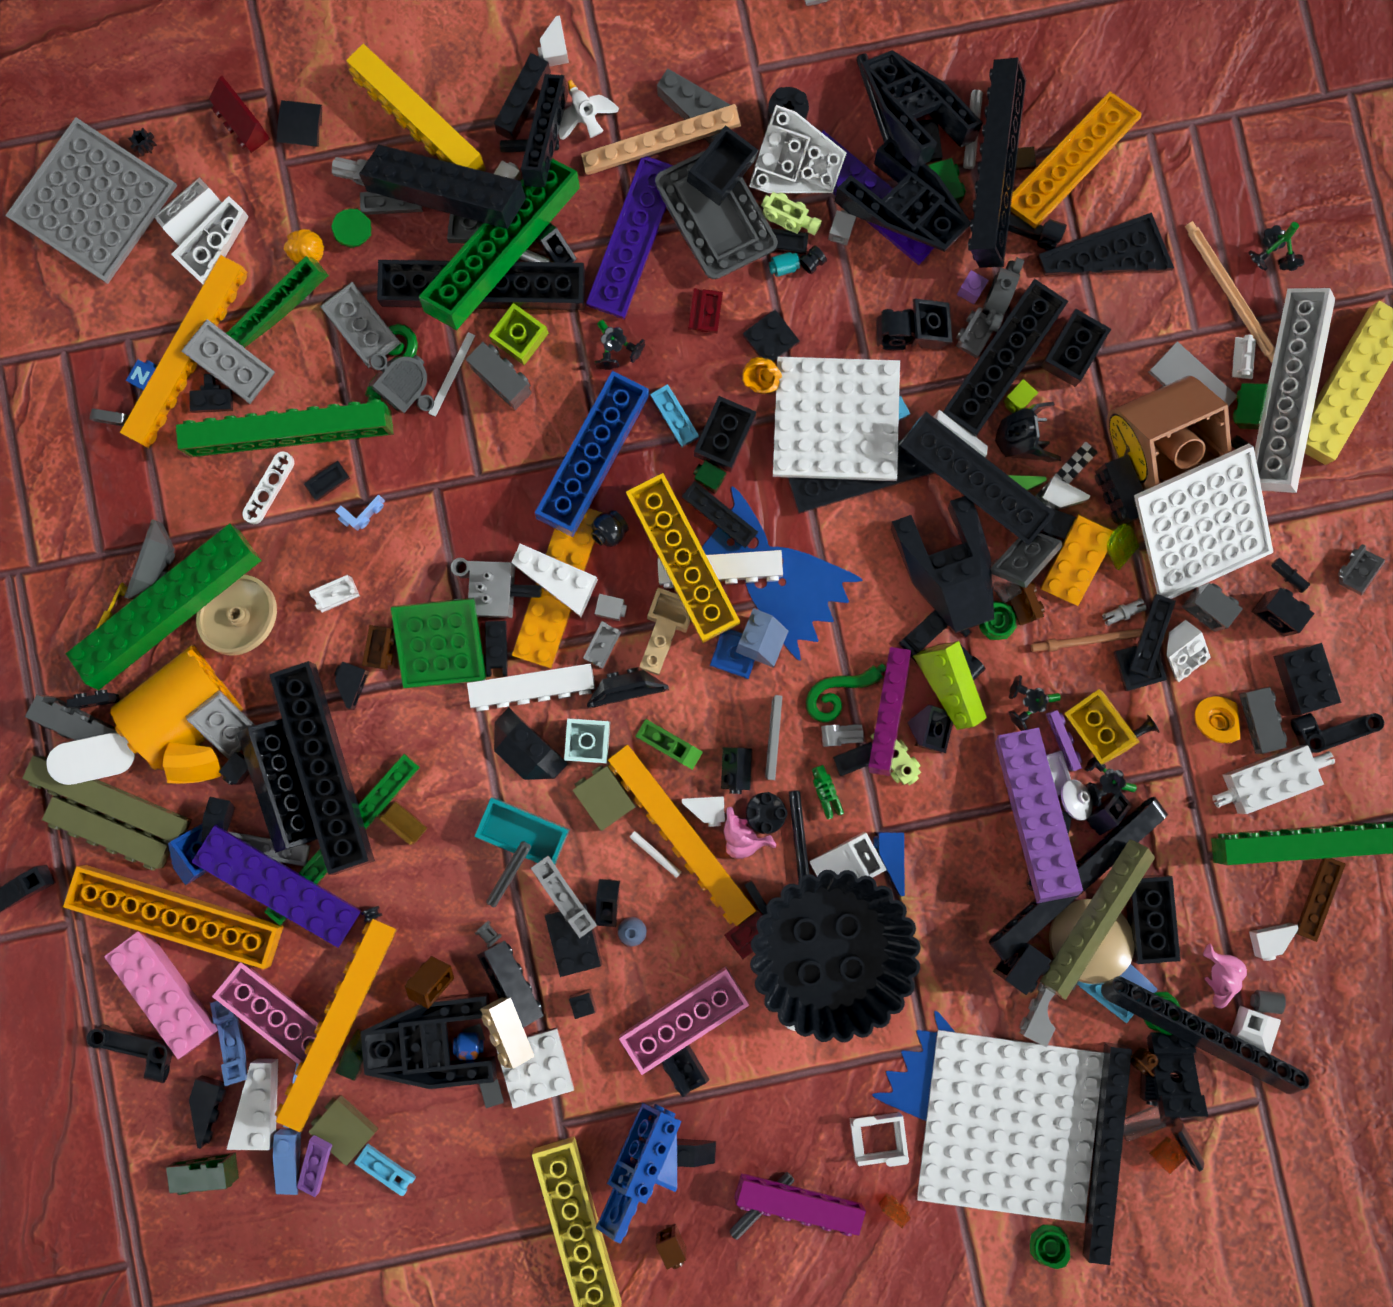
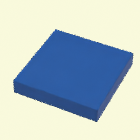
(727, 659)

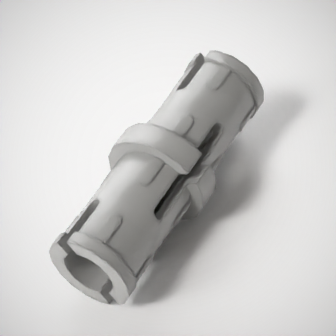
(1124, 612)

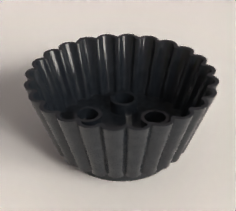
(835, 956)

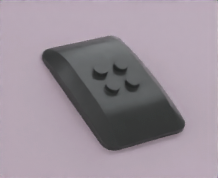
(721, 235)

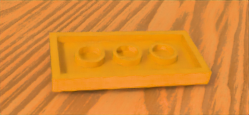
(1077, 560)

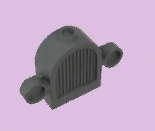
(1001, 293)
(401, 381)

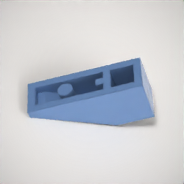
(286, 1161)

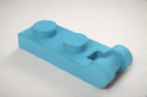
(384, 1169)

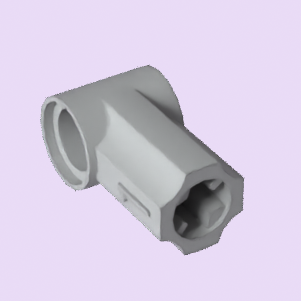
(348, 169)
(836, 735)

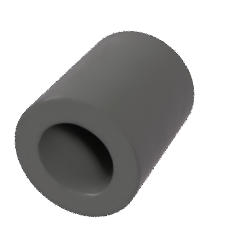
(1268, 1002)

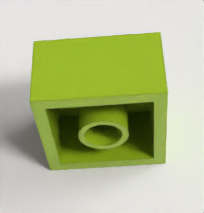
(518, 334)

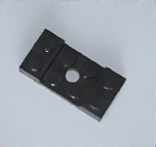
(1174, 1098)

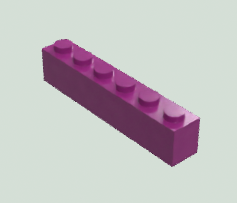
(889, 711)
(799, 1204)

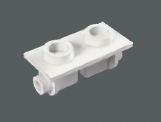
(1244, 357)

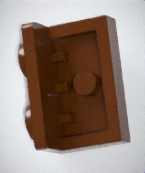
(1026, 605)
(379, 647)

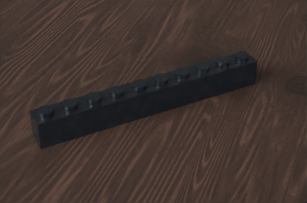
(1107, 1154)

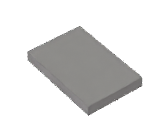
(219, 723)

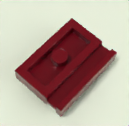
(705, 310)
(741, 935)

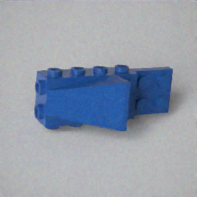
(652, 1164)

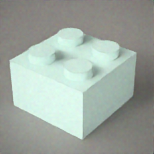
(587, 740)

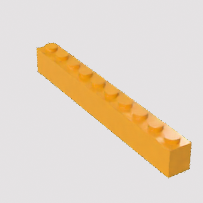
(175, 366)
(682, 835)
(336, 1025)

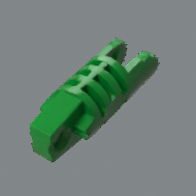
(826, 792)

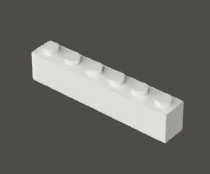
(739, 566)
(531, 686)

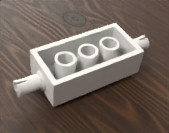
(1273, 779)

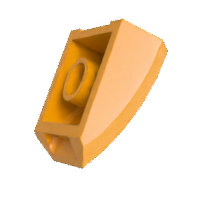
(190, 763)

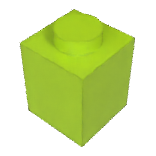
(1020, 396)

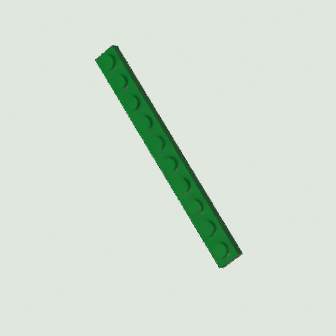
(369, 808)

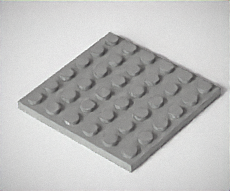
(91, 200)

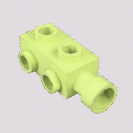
(789, 214)
(900, 762)

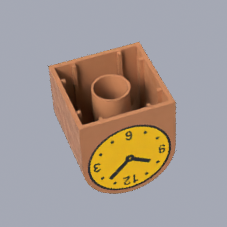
(1170, 430)

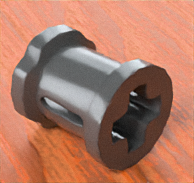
(488, 934)

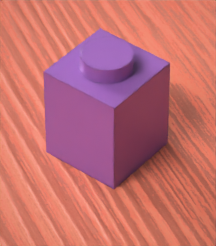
(972, 287)

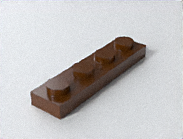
(1320, 898)

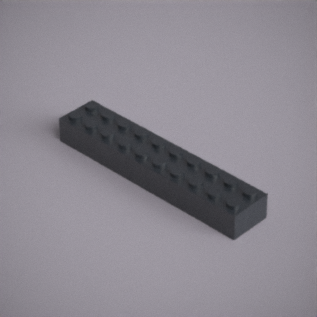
(997, 163)
(525, 284)
(321, 768)

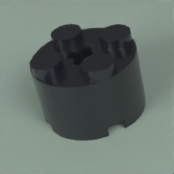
(791, 99)
(895, 329)

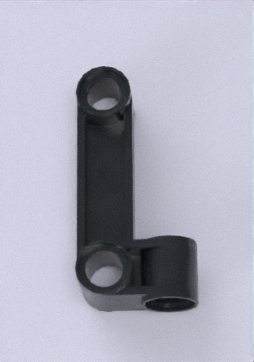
(1046, 236)
(1306, 728)
(137, 1045)

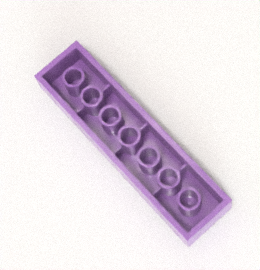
(1038, 815)

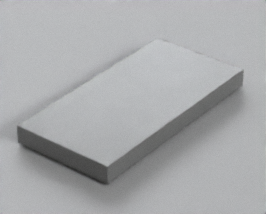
(359, 323)
(228, 361)
(1181, 363)
(773, 737)

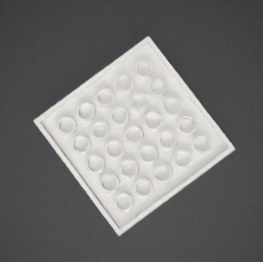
(837, 419)
(1204, 522)

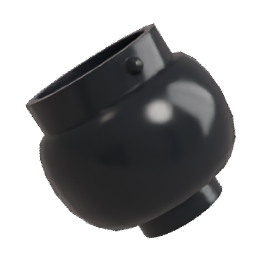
(609, 528)

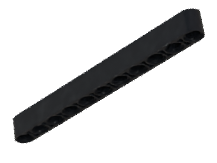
(1090, 868)
(1204, 1035)

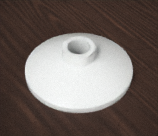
(1076, 800)

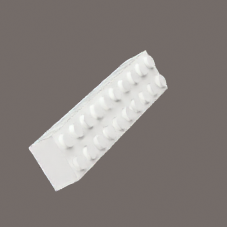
(1293, 387)

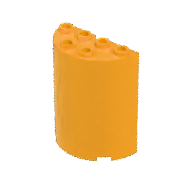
(159, 706)

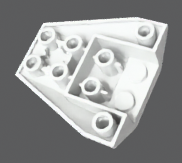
(796, 157)

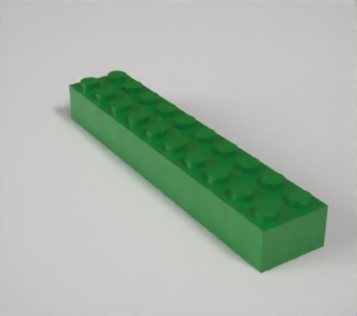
(495, 250)
(284, 429)
(163, 607)
(1303, 843)

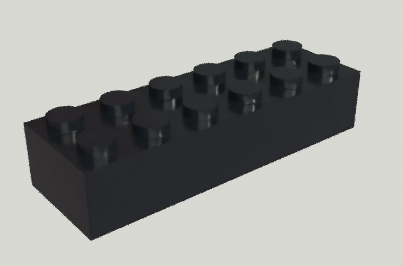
(277, 785)

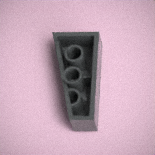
(687, 98)
(68, 722)

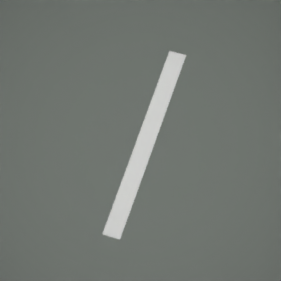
(452, 373)

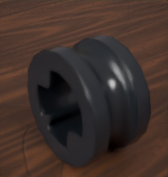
(371, 913)

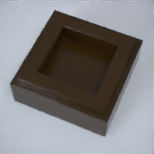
(1025, 158)

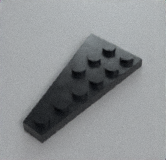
(1122, 248)

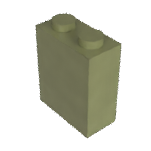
(603, 797)
(343, 1128)

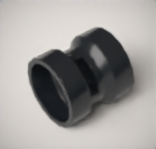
(812, 259)

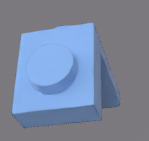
(363, 519)

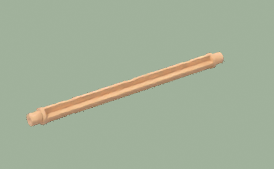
(1231, 290)

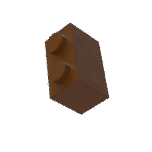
(429, 982)
(671, 1247)

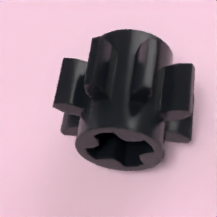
(142, 141)

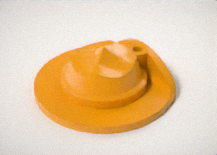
(1218, 719)

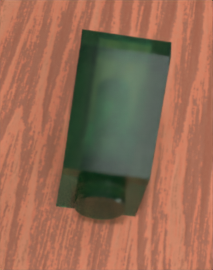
(352, 1058)

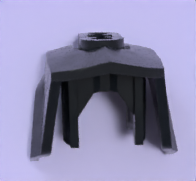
(1020, 435)

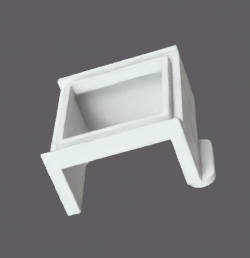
(893, 1157)

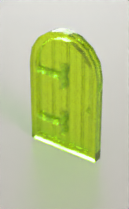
(1122, 545)

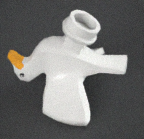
(584, 110)

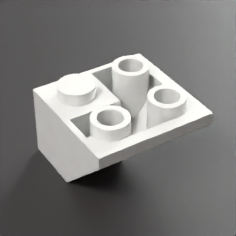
(1186, 650)
(1256, 1028)

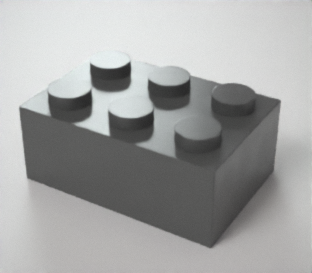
(499, 375)

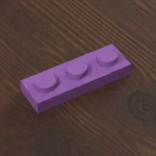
(1064, 740)
(314, 1166)

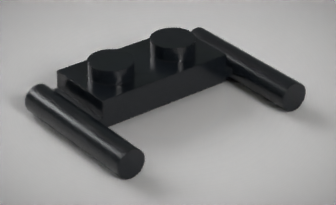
(925, 633)

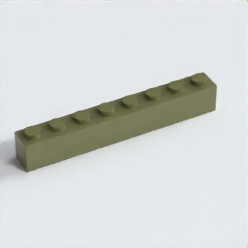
(112, 802)
(1097, 919)

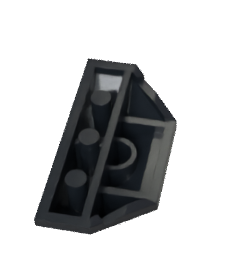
(626, 687)
(525, 749)

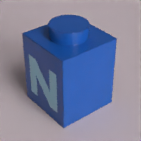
(141, 374)

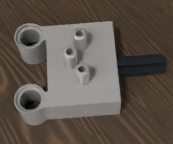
(493, 586)

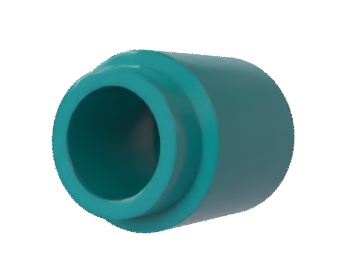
(784, 264)

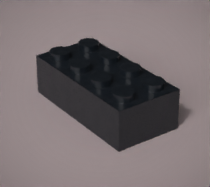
(1154, 920)

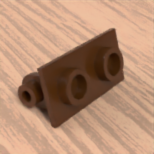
(1144, 1061)

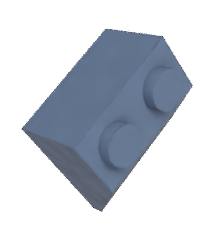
(762, 638)

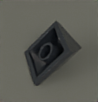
(931, 728)

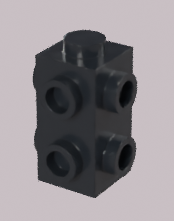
(736, 769)

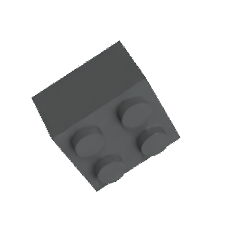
(1212, 607)

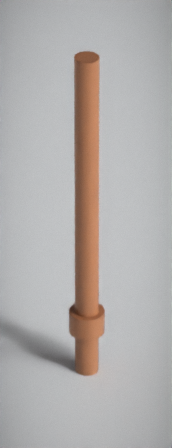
(1054, 645)

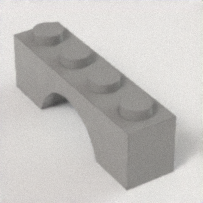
(1037, 1023)

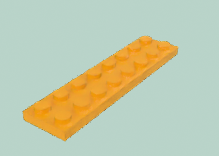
(1073, 159)
(547, 615)

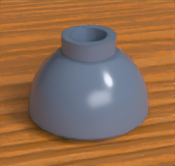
(632, 931)

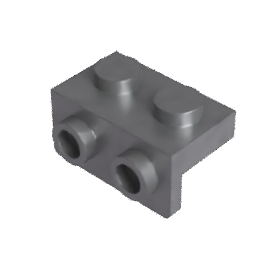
(975, 335)
(1360, 570)

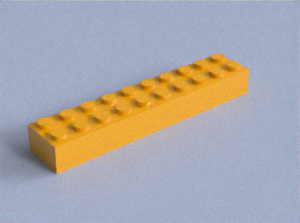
(173, 916)

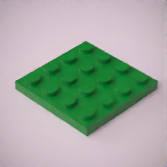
(438, 643)

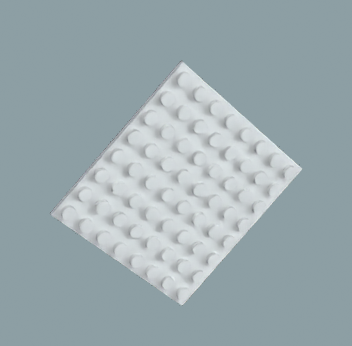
(1010, 1126)

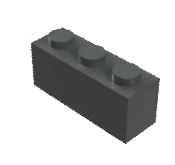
(1263, 720)

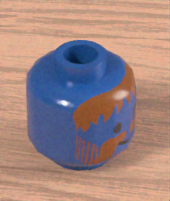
(467, 1046)

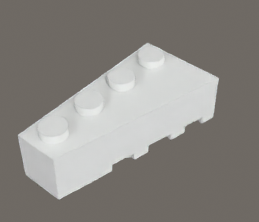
(211, 239)
(561, 580)
(255, 1117)

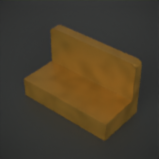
(403, 823)

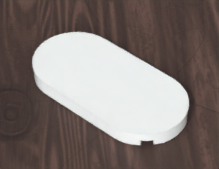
(89, 758)

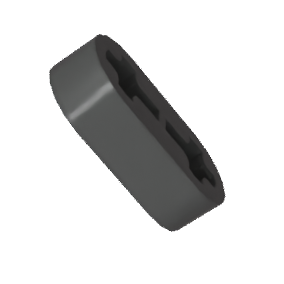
(108, 417)

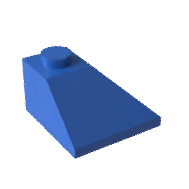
(183, 852)

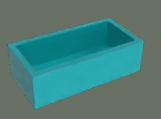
(510, 825)

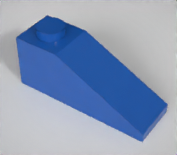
(891, 852)

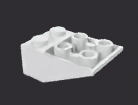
(853, 855)

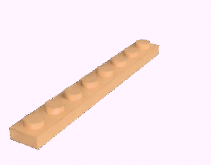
(660, 139)

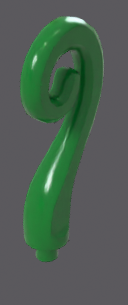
(411, 350)
(866, 679)

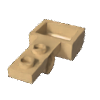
(669, 616)

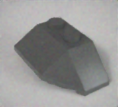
(153, 560)

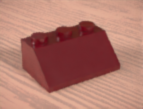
(237, 116)

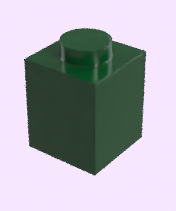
(709, 476)

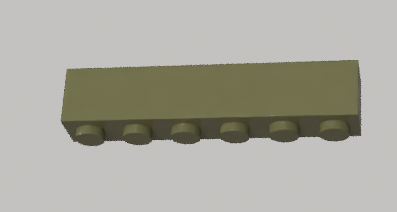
(107, 833)

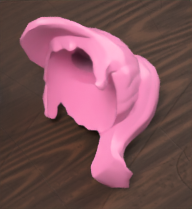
(741, 839)
(1226, 976)

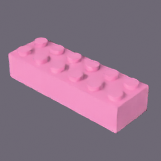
(162, 993)
(268, 1011)
(683, 1020)

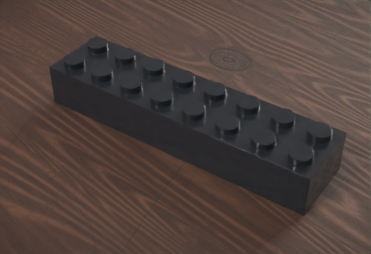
(443, 186)
(1005, 357)

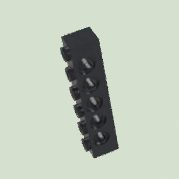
(544, 130)

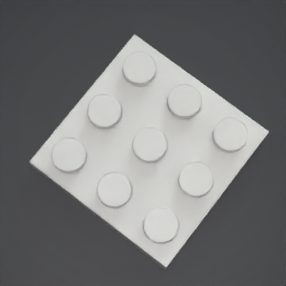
(542, 1075)

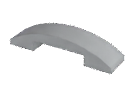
(563, 897)

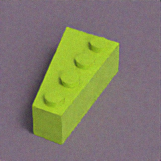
(952, 683)

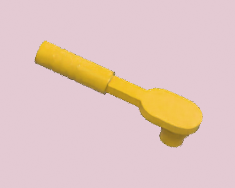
(107, 614)

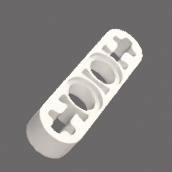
(272, 490)

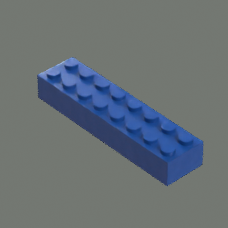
(592, 454)

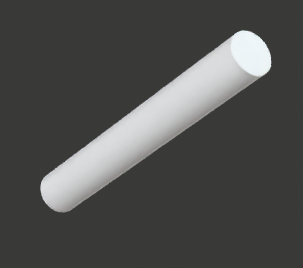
(655, 854)

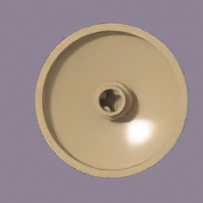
(238, 617)
(1112, 955)

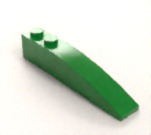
(279, 301)

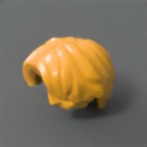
(302, 244)
(761, 375)

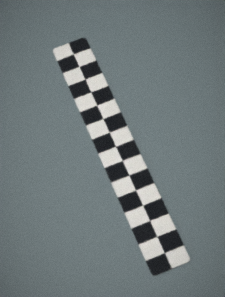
(1074, 465)

